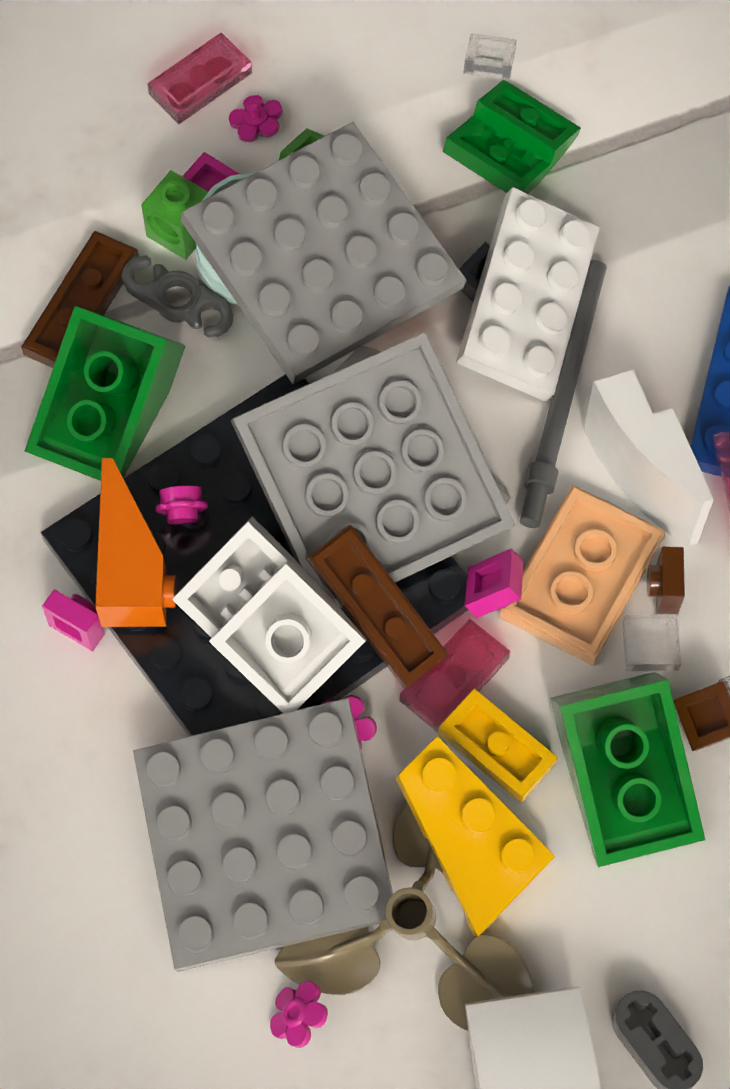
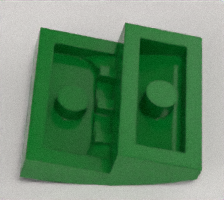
(511, 139)

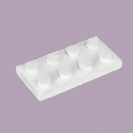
(528, 295)

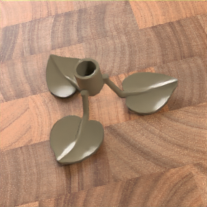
(350, 962)

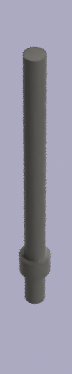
(542, 473)

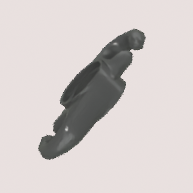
(153, 292)

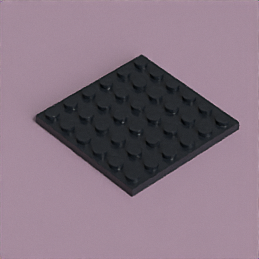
(178, 659)

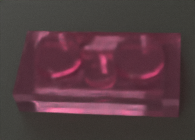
(200, 78)
(470, 665)

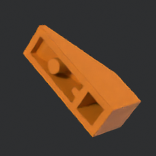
(130, 566)

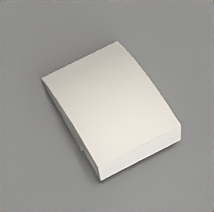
(648, 456)
(269, 617)
(532, 1041)

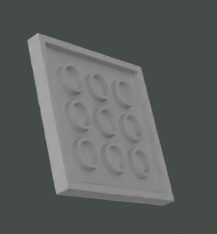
(322, 251)
(376, 453)
(263, 835)

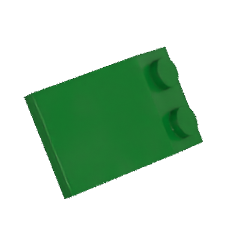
(102, 393)
(628, 768)

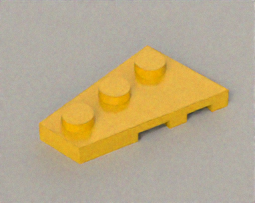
(475, 837)

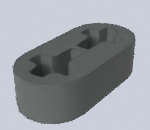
(667, 1034)

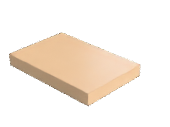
(583, 574)

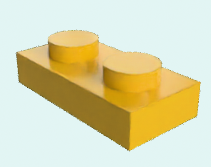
(497, 745)

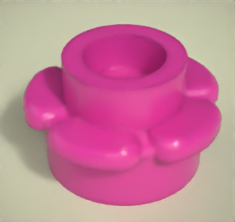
(181, 504)

